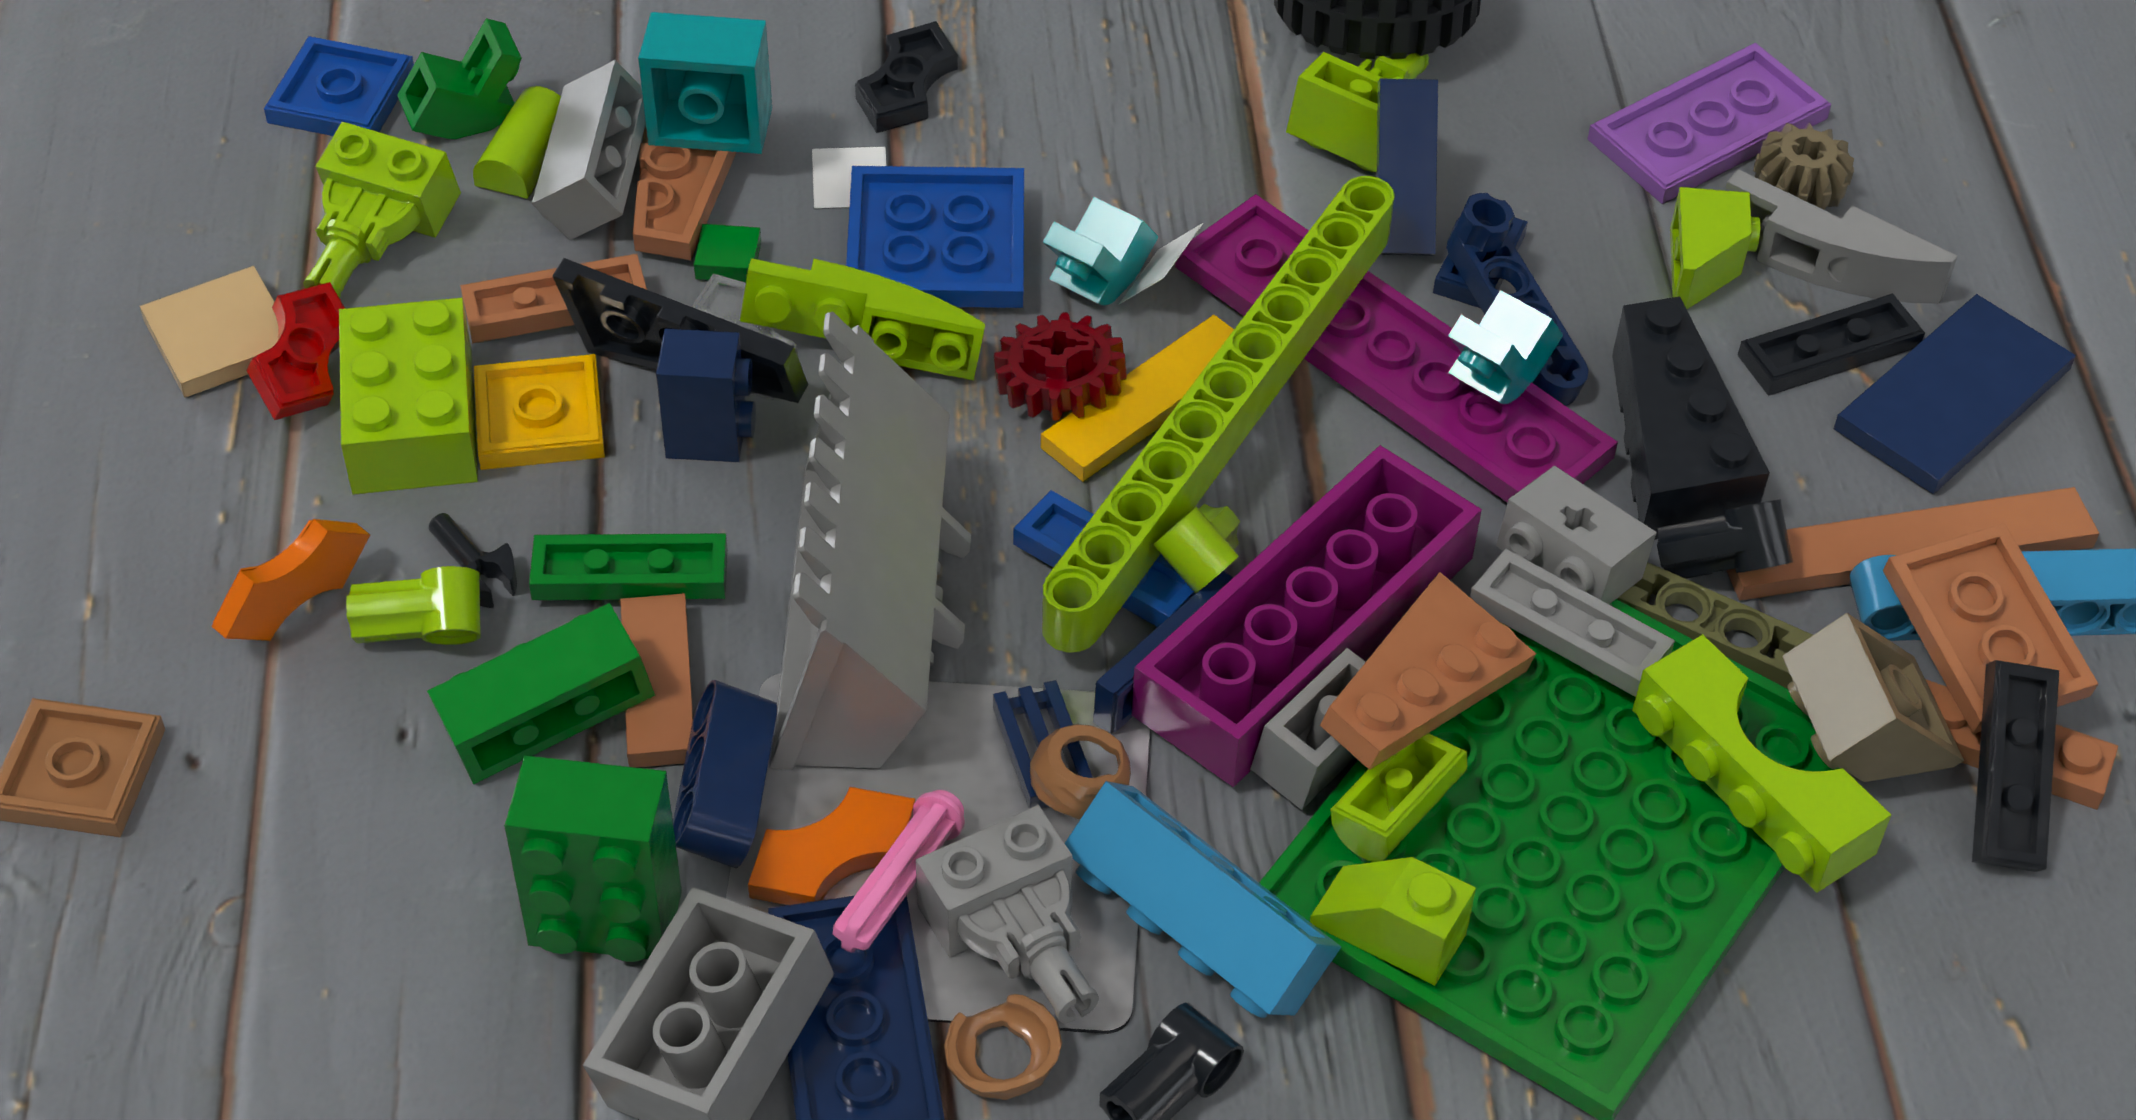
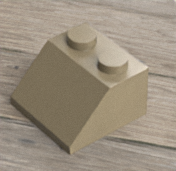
(1868, 704)

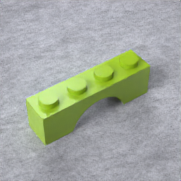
(1812, 819)

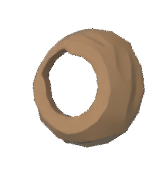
(1060, 786)
(1024, 1019)

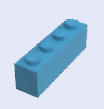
(1200, 901)

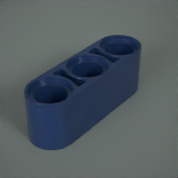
(724, 774)

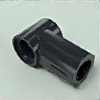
(1741, 540)
(1182, 1060)

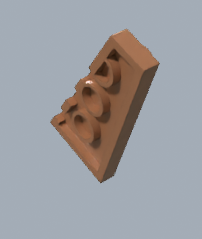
(1425, 673)

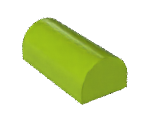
(519, 146)
(1396, 796)

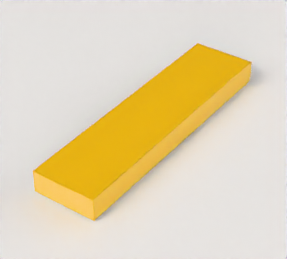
(1140, 409)

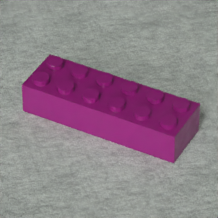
(1318, 588)

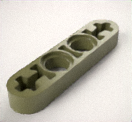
(1716, 617)

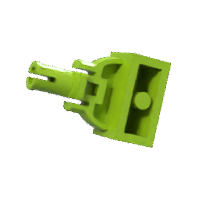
(1339, 104)
(376, 196)

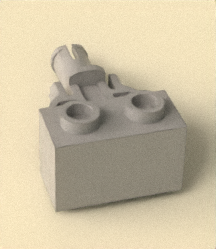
(1011, 902)

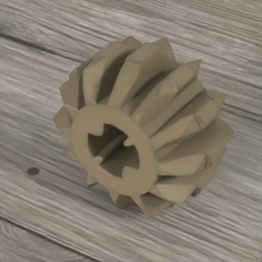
(1806, 164)

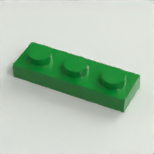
(628, 566)

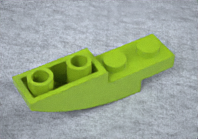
(901, 320)

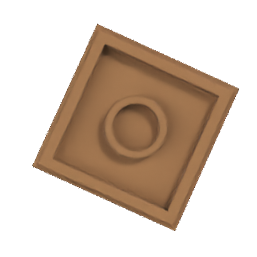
(77, 766)

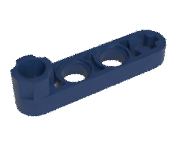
(1483, 236)

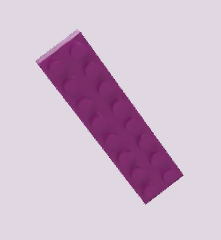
(1400, 362)

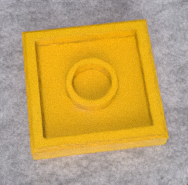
(538, 412)

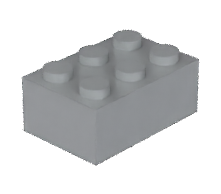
(710, 1014)

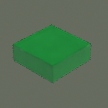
(726, 251)

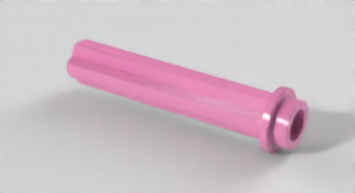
(935, 819)

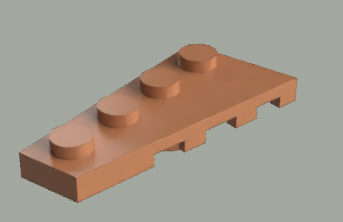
(676, 197)

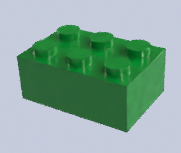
(593, 856)

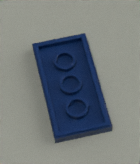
(1954, 393)
(869, 1034)

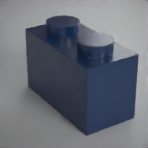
(704, 394)

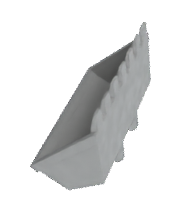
(865, 564)

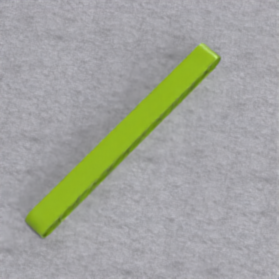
(1214, 416)

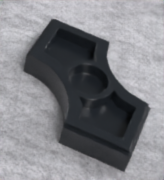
(899, 87)

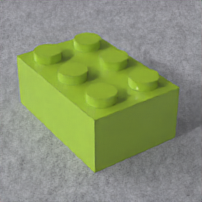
(407, 396)

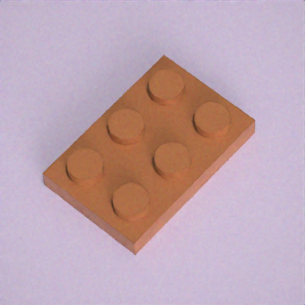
(1983, 604)

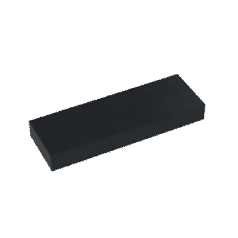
(1830, 344)
(2015, 766)

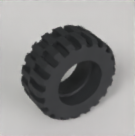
(1379, 25)

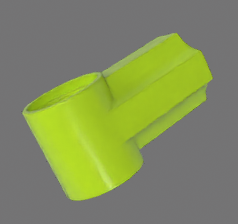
(1201, 544)
(437, 608)

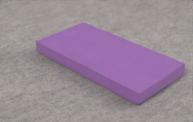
(1706, 122)

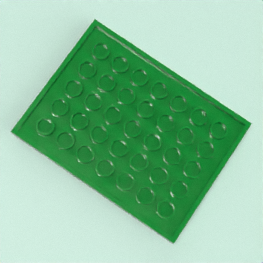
(1593, 869)

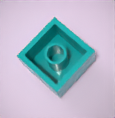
(706, 82)

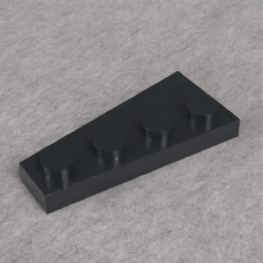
(630, 324)

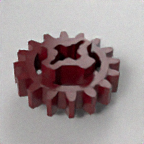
(1060, 366)

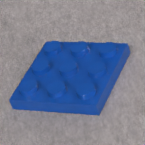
(941, 231)

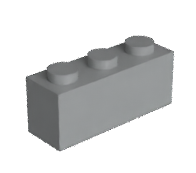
(591, 151)

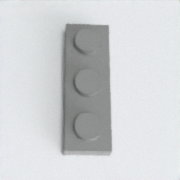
(1569, 621)

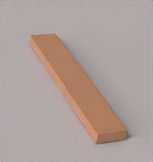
(1830, 551)

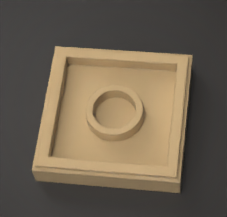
(213, 329)

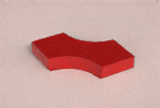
(295, 370)

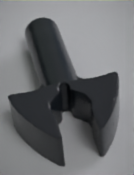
(492, 564)

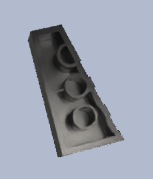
(1680, 421)

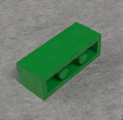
(541, 692)

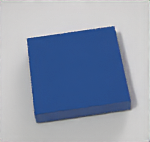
(338, 84)

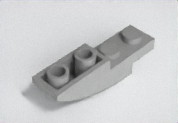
(1844, 253)

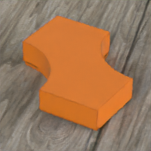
(271, 591)
(810, 860)

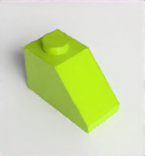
(1709, 240)
(1399, 913)

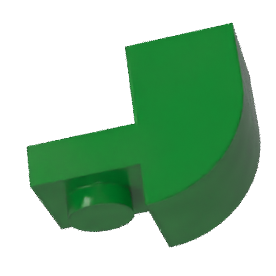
(466, 95)

